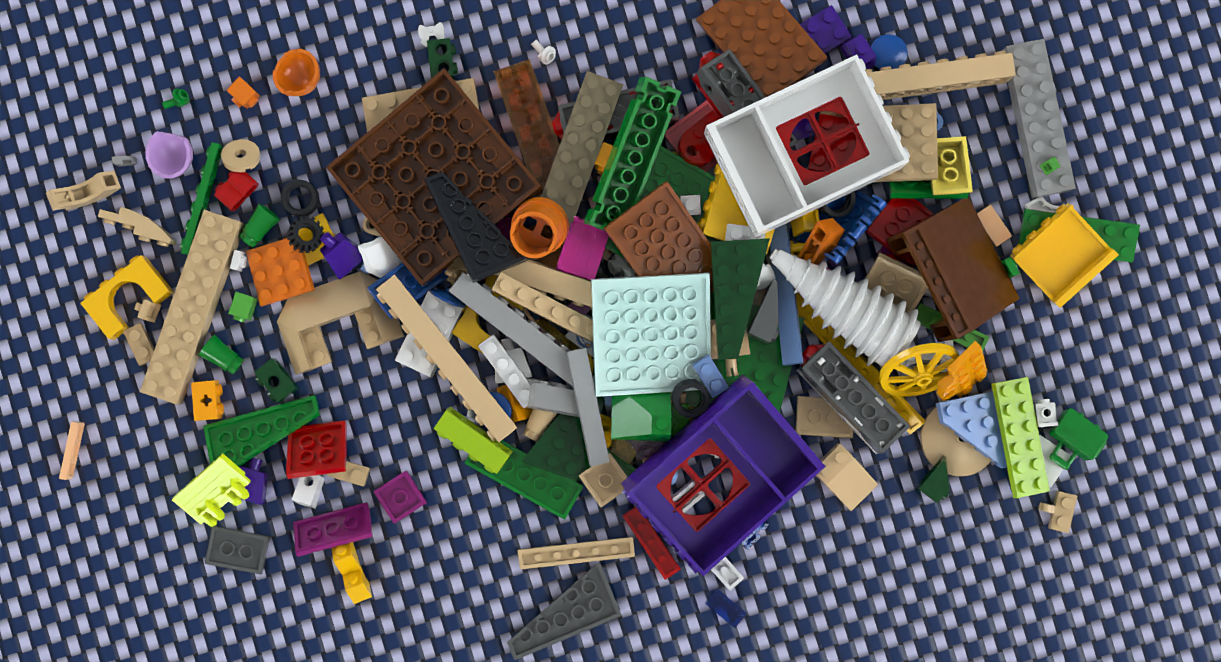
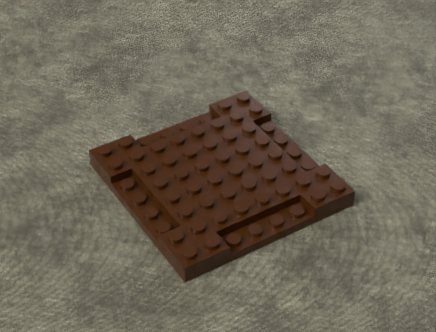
(422, 137)

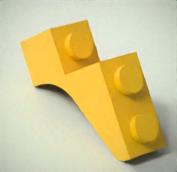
(354, 579)

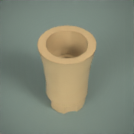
(538, 423)

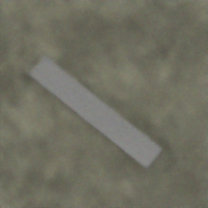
(587, 406)

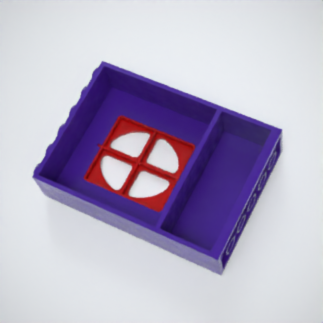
(766, 466)

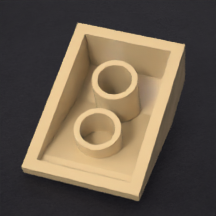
(845, 477)

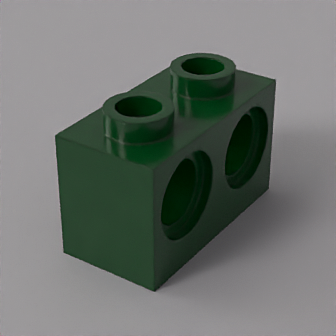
(437, 60)

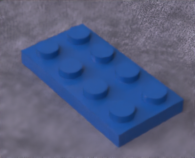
(408, 281)

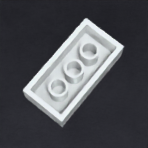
(445, 318)

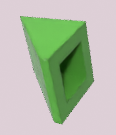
(1050, 165)

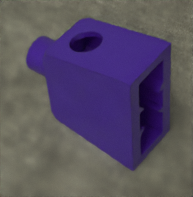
(861, 48)
(340, 253)
(258, 486)

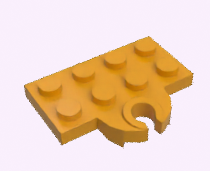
(963, 373)

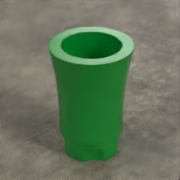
(258, 225)
(221, 355)

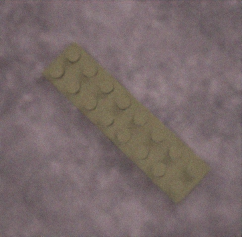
(582, 142)

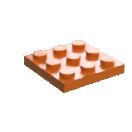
(279, 272)

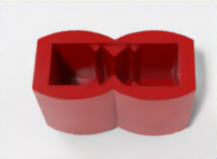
(236, 189)

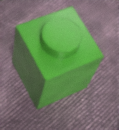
(242, 307)

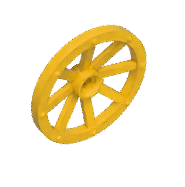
(920, 374)

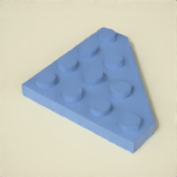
(975, 422)

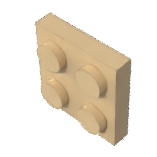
(604, 481)

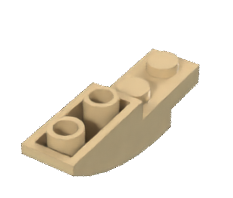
(144, 227)

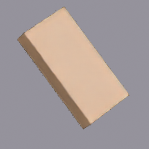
(994, 226)

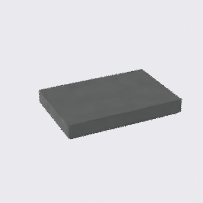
(237, 550)

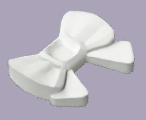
(424, 32)

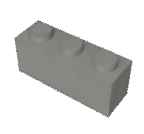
(553, 399)

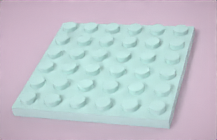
(649, 332)

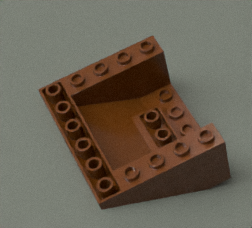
(957, 268)

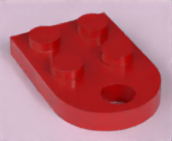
(696, 140)

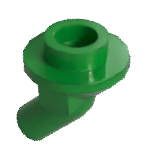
(180, 98)

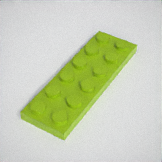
(1020, 437)

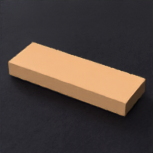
(71, 450)

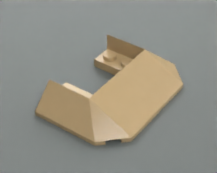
(329, 302)

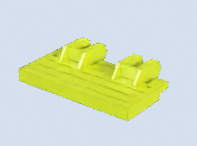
(213, 489)

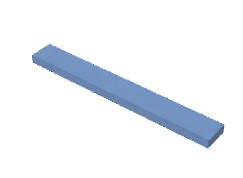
(787, 304)

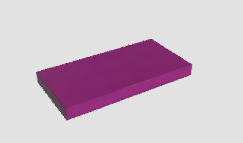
(332, 529)

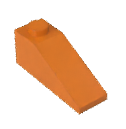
(821, 240)

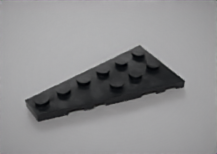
(473, 234)

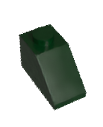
(936, 481)

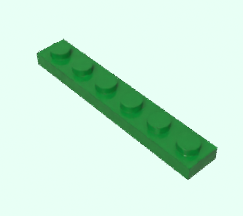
(203, 193)

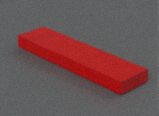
(651, 543)

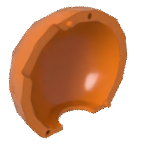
(296, 73)

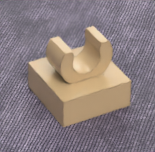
(147, 310)

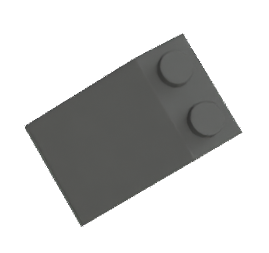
(765, 322)

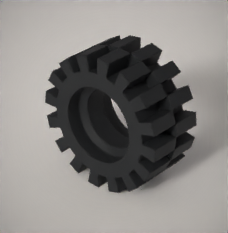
(297, 242)

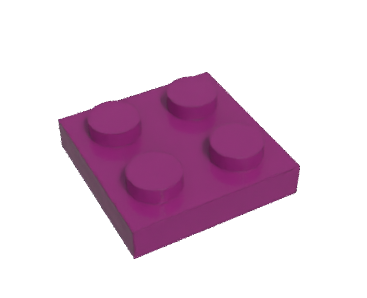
(400, 497)

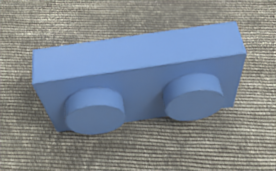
(710, 376)

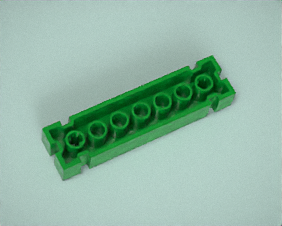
(633, 152)

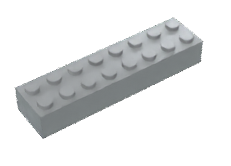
(1039, 119)
(513, 325)

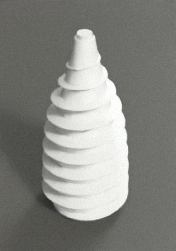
(851, 308)

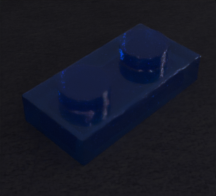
(725, 608)

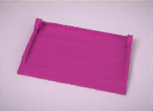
(582, 250)

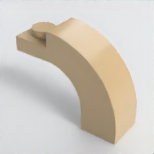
(85, 193)

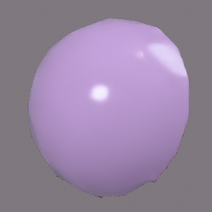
(168, 154)

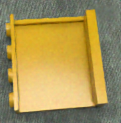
(722, 210)
(1063, 255)

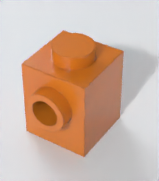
(243, 93)

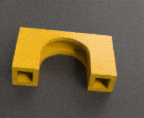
(101, 302)
(468, 326)

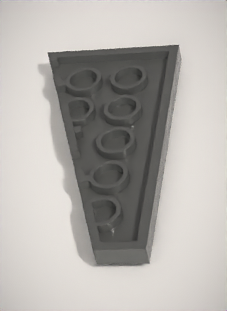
(578, 609)

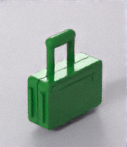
(1078, 436)

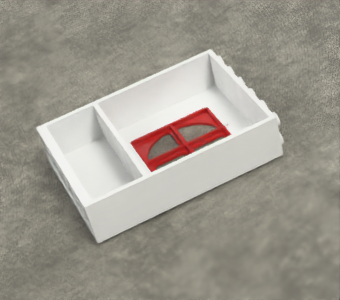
(764, 169)

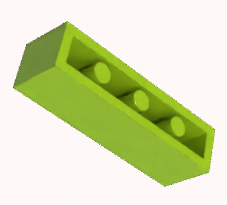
(472, 440)

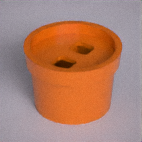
(545, 212)

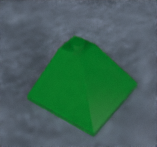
(641, 417)

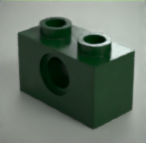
(286, 384)

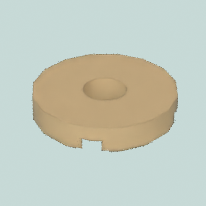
(237, 147)

